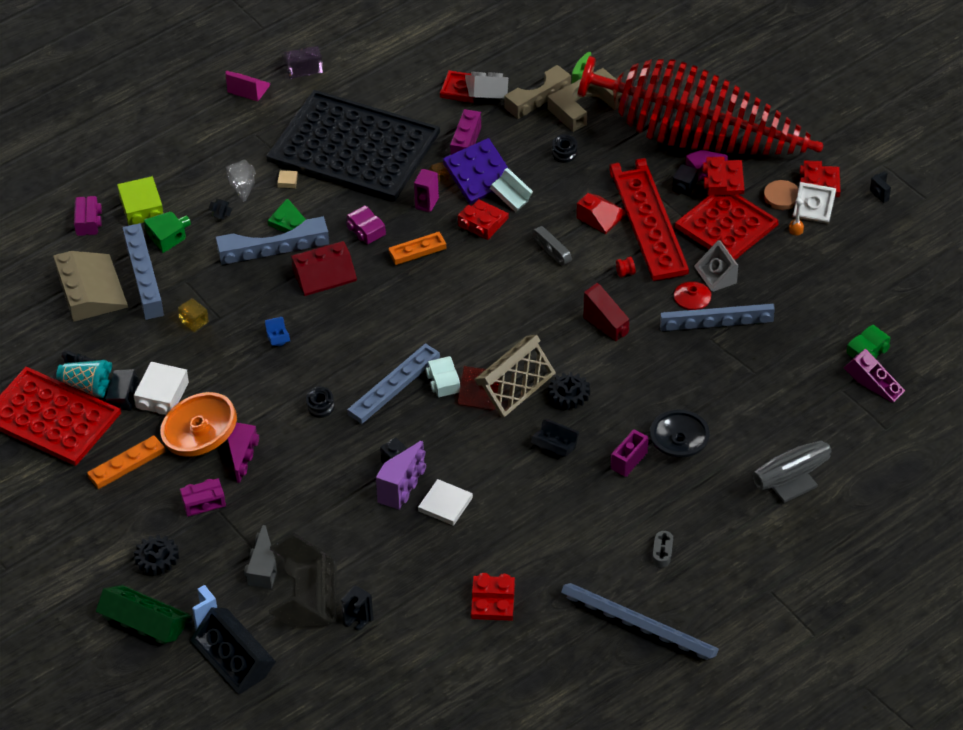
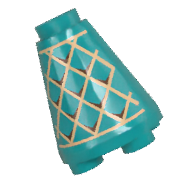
(86, 376)

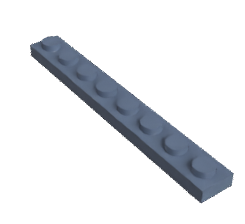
(646, 624)

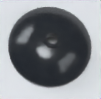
(679, 433)

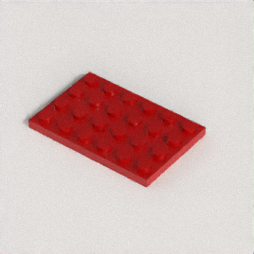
(54, 416)

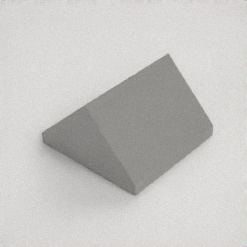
(718, 267)

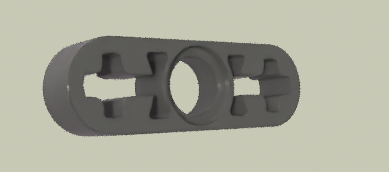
(551, 245)

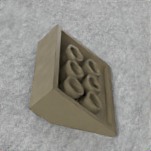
(89, 284)

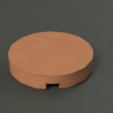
(781, 194)

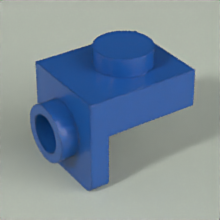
(276, 331)

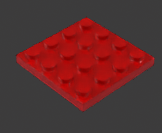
(727, 219)

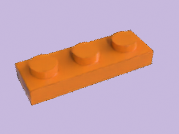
(417, 248)

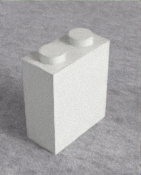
(161, 388)

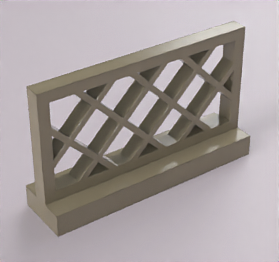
(508, 361)

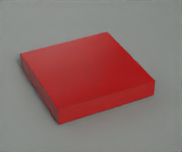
(456, 87)

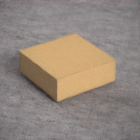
(287, 179)

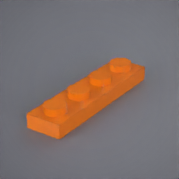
(126, 462)

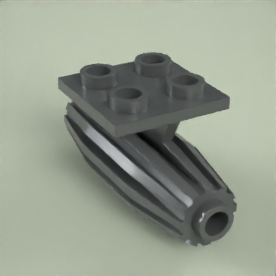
(789, 471)

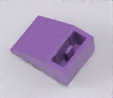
(400, 476)

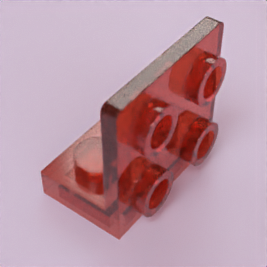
(471, 393)

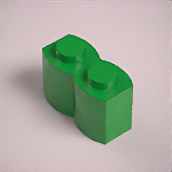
(872, 339)

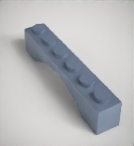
(239, 248)
(143, 271)

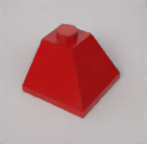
(599, 212)

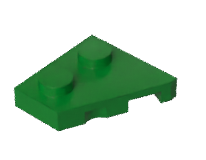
(286, 217)

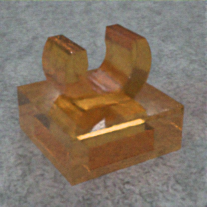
(440, 169)

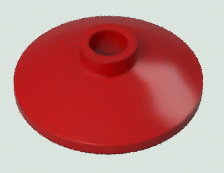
(692, 295)

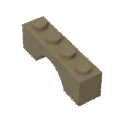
(521, 101)

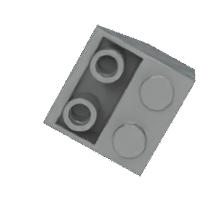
(487, 86)

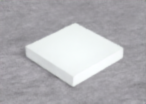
(816, 202)
(445, 502)

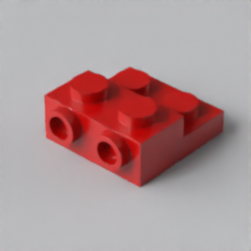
(816, 174)
(723, 176)
(482, 219)
(493, 597)

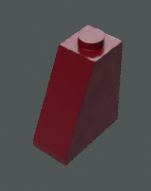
(604, 313)

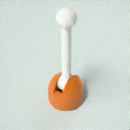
(796, 226)

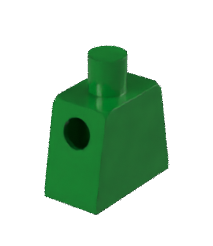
(166, 230)

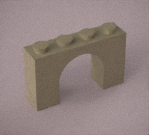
(569, 112)

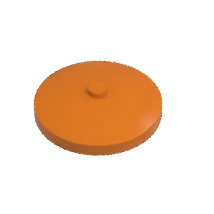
(198, 424)

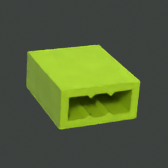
(140, 200)

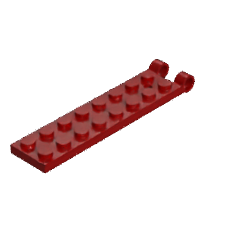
(649, 221)

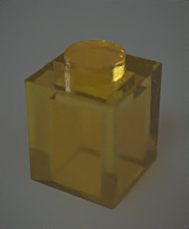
(193, 314)

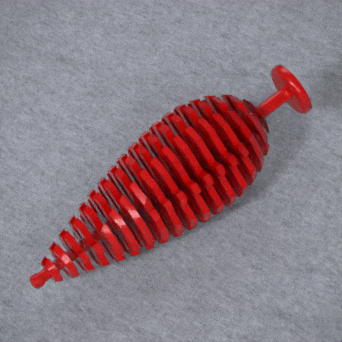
(660, 100)

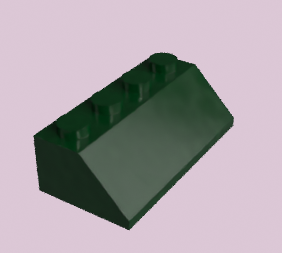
(142, 613)

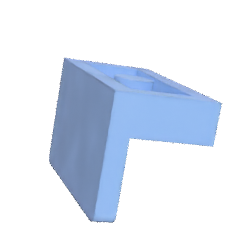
(207, 601)

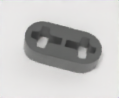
(666, 549)

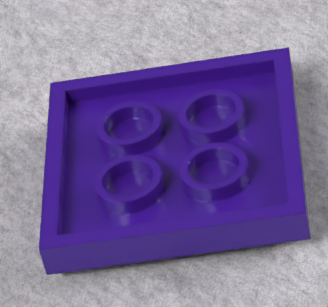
(475, 169)

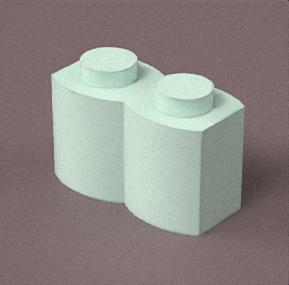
(443, 376)

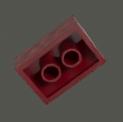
(323, 268)

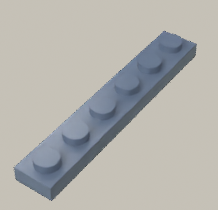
(717, 317)
(392, 384)

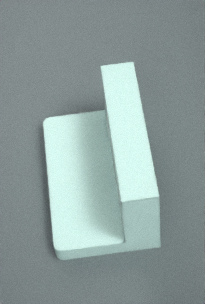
(511, 190)

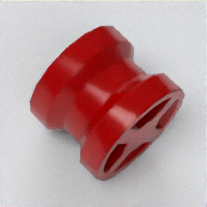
(625, 267)

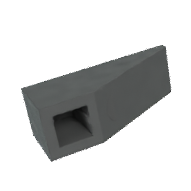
(262, 565)

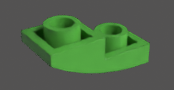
(579, 67)

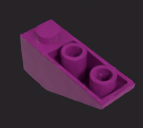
(872, 375)
(241, 447)

